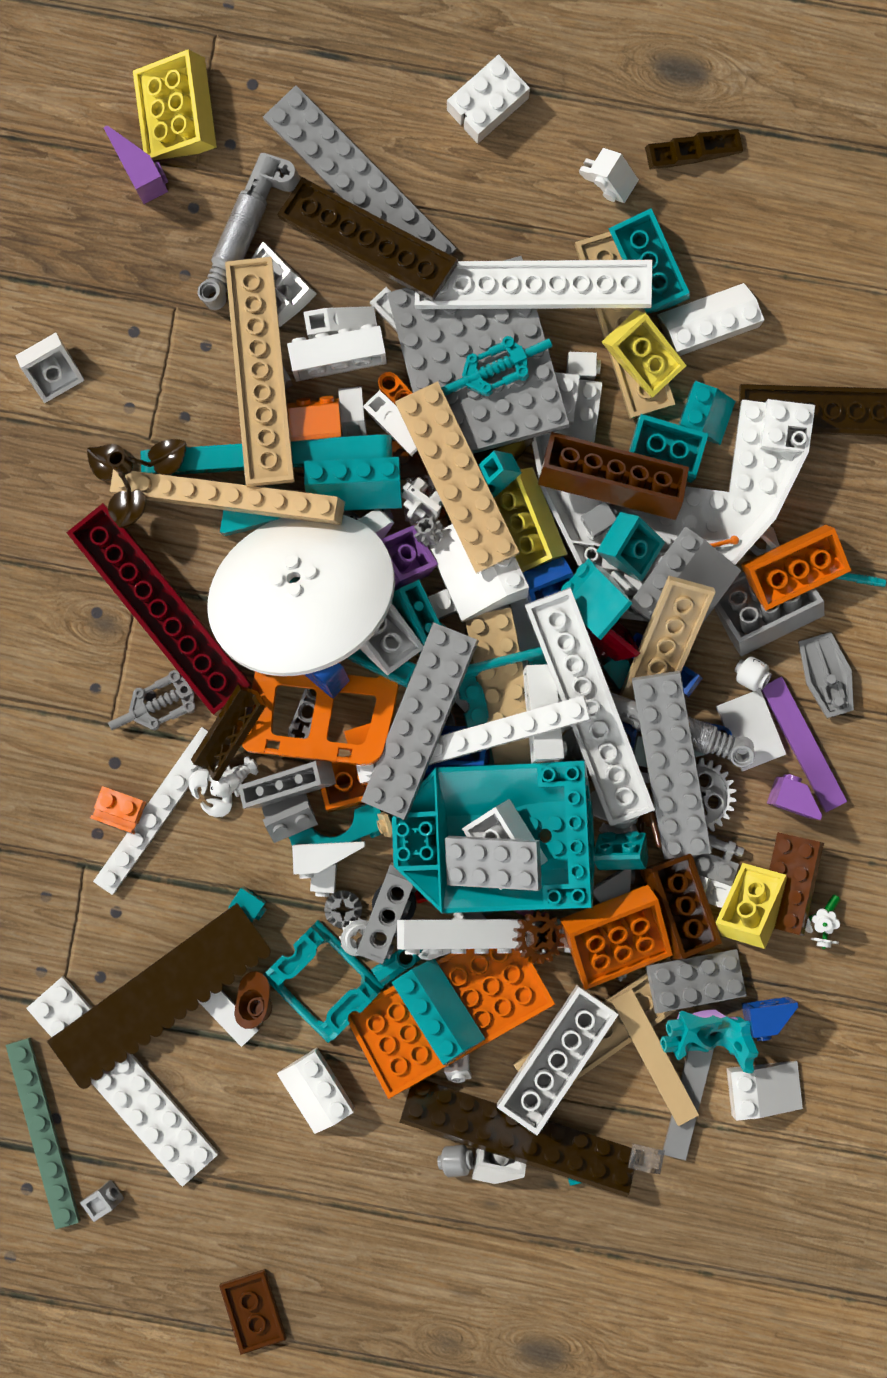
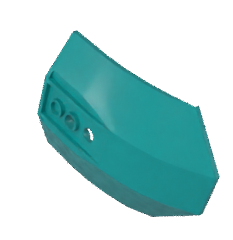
(545, 797)

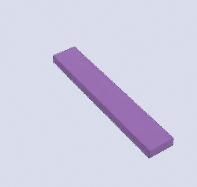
(803, 744)

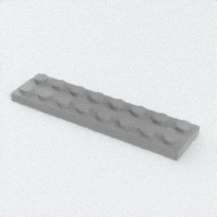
(420, 721)
(671, 764)

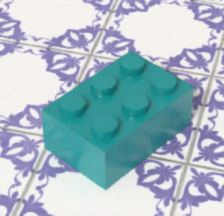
(669, 443)

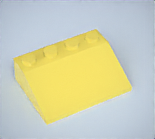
(175, 106)

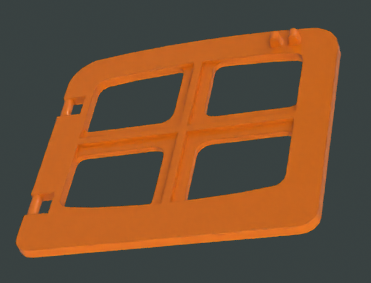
(317, 745)

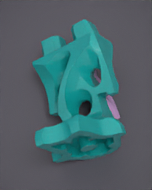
(693, 1033)

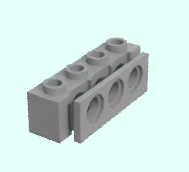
(369, 945)

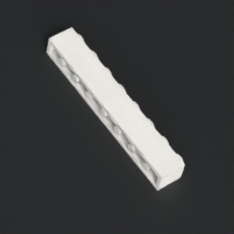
(461, 935)

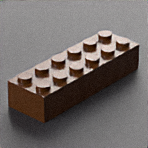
(613, 476)

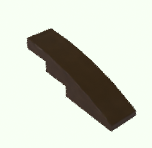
(694, 149)

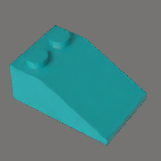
(597, 597)

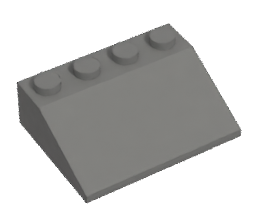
(691, 560)
(752, 626)

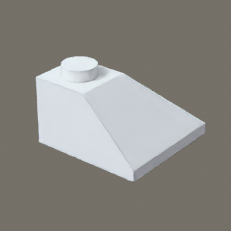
(496, 1168)

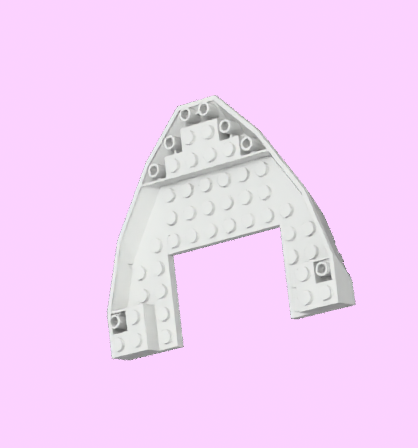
(767, 458)

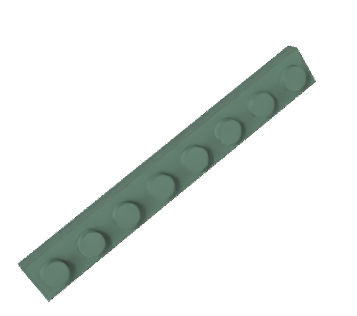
(43, 1133)

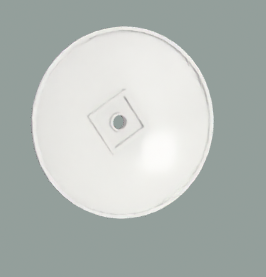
(308, 623)

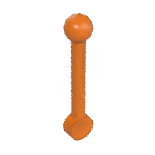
(733, 540)

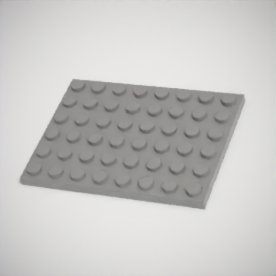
(436, 350)

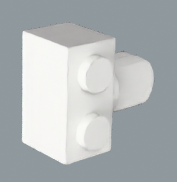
(611, 174)

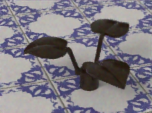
(129, 506)

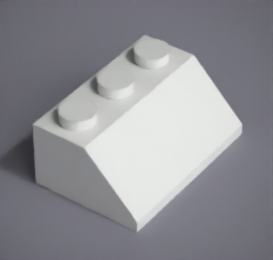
(501, 823)
(316, 1091)

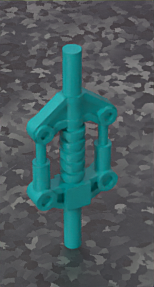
(518, 357)

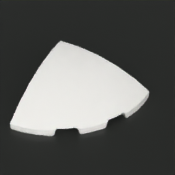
(290, 288)

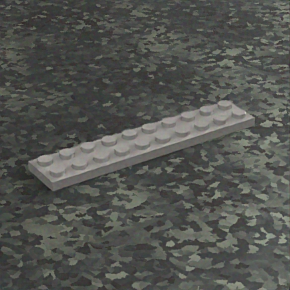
(346, 167)

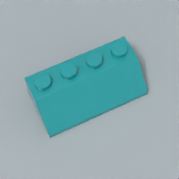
(643, 240)
(358, 482)
(438, 1011)

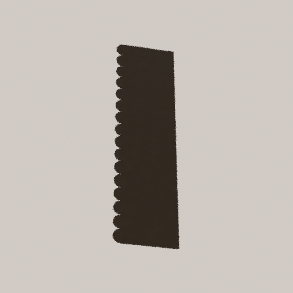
(159, 996)

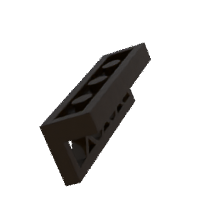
(228, 731)

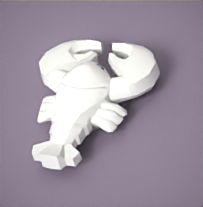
(223, 788)

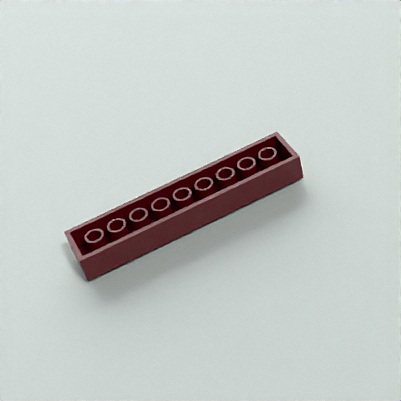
(158, 608)

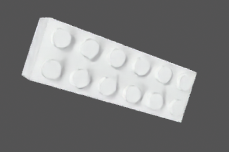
(557, 1059)

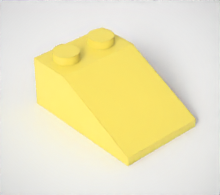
(644, 352)
(752, 906)

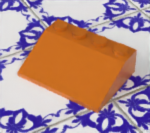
(617, 936)

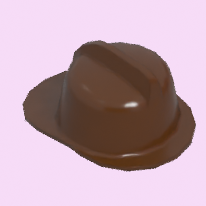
(253, 1000)

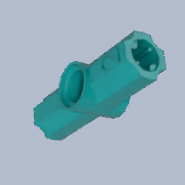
(393, 967)

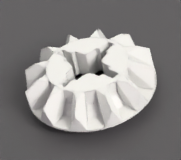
(349, 944)

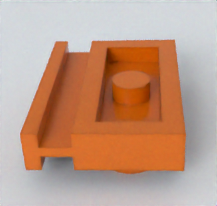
(118, 809)

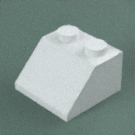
(49, 367)

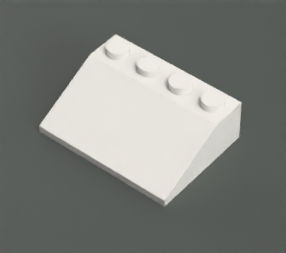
(475, 592)

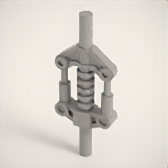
(140, 712)

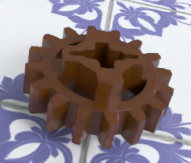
(548, 935)

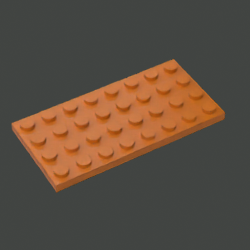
(496, 991)

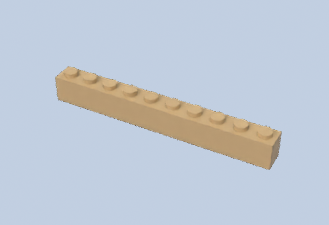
(233, 497)

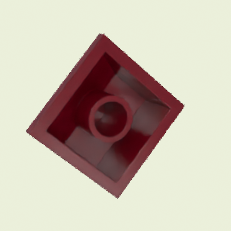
(616, 644)

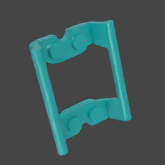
(473, 692)
(353, 1000)

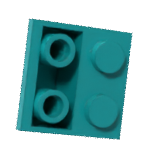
(621, 851)

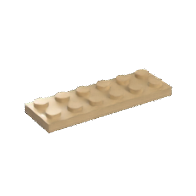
(670, 630)

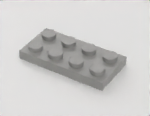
(493, 863)
(696, 981)

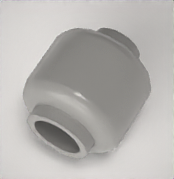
(456, 1161)

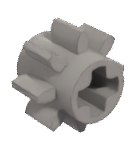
(428, 531)

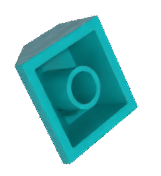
(707, 411)
(631, 545)

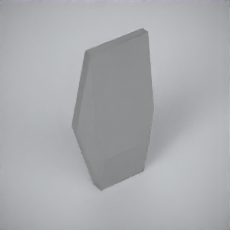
(827, 674)

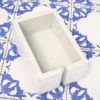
(488, 98)

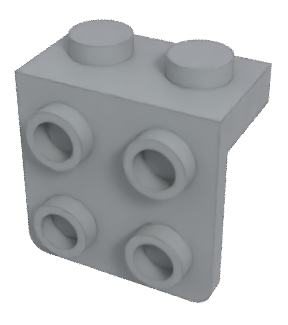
(288, 817)

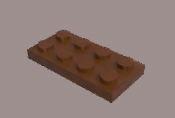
(800, 862)

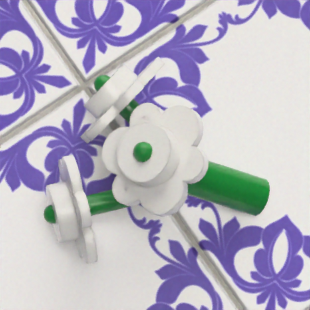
(825, 922)

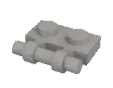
(719, 868)

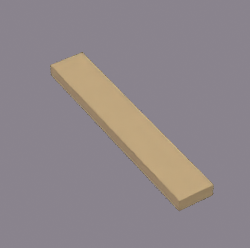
(654, 1057)

